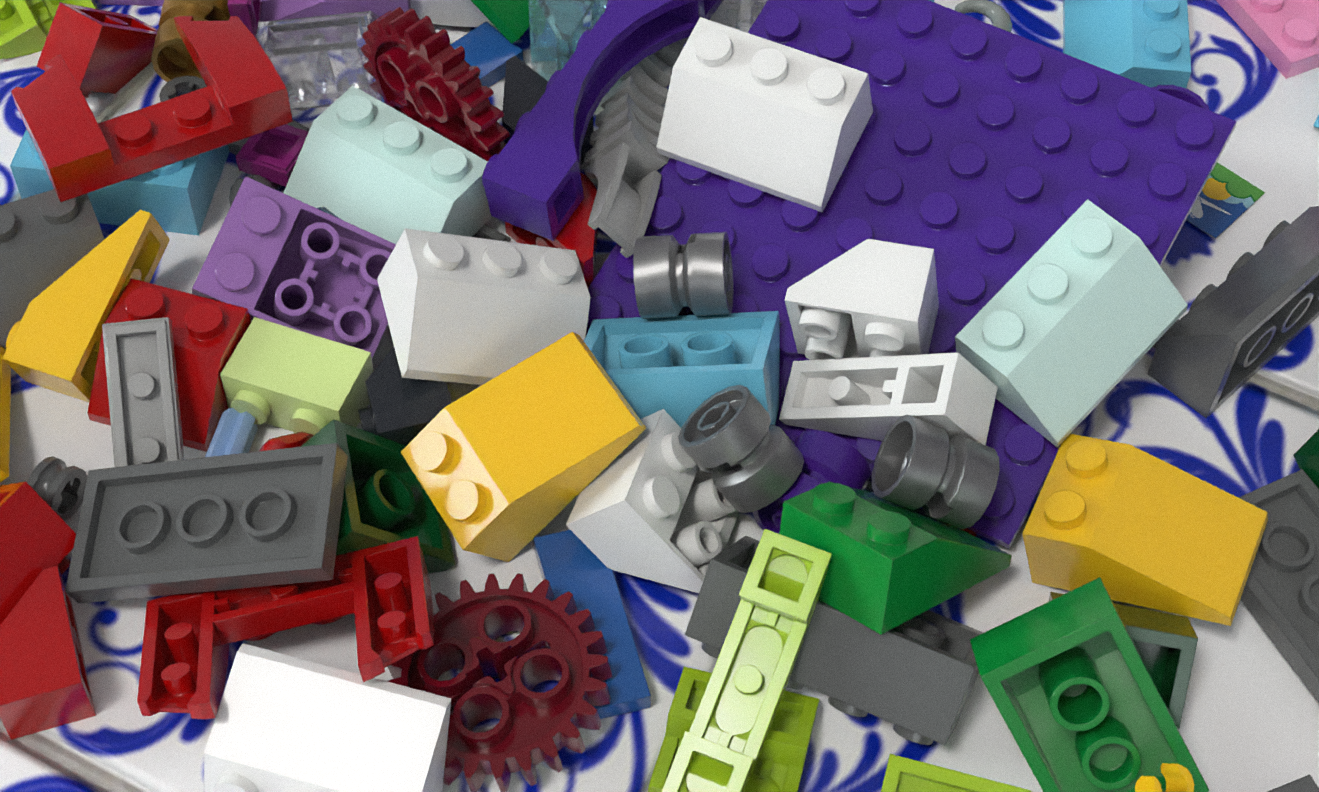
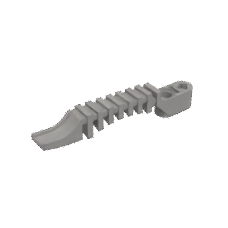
(626, 151)

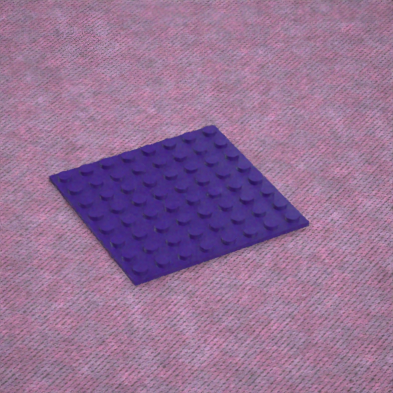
(968, 153)

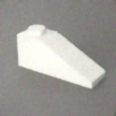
(872, 393)

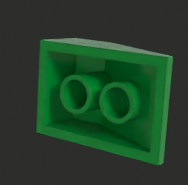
(885, 556)
(1080, 696)

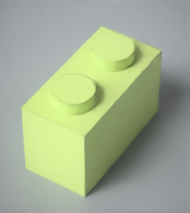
(296, 378)

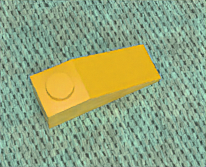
(63, 325)

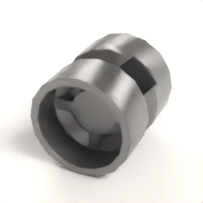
(683, 275)
(747, 455)
(928, 471)

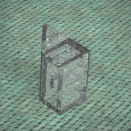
(319, 56)

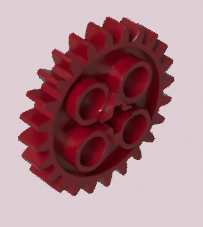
(432, 81)
(530, 722)

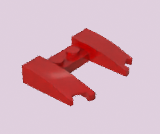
(83, 156)
(191, 632)

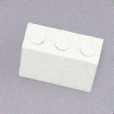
(763, 113)
(477, 304)
(322, 730)

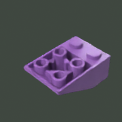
(298, 268)

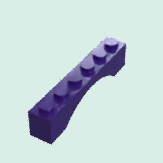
(538, 171)

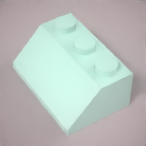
(388, 172)
(1072, 322)

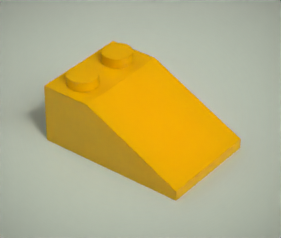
(522, 447)
(1143, 530)

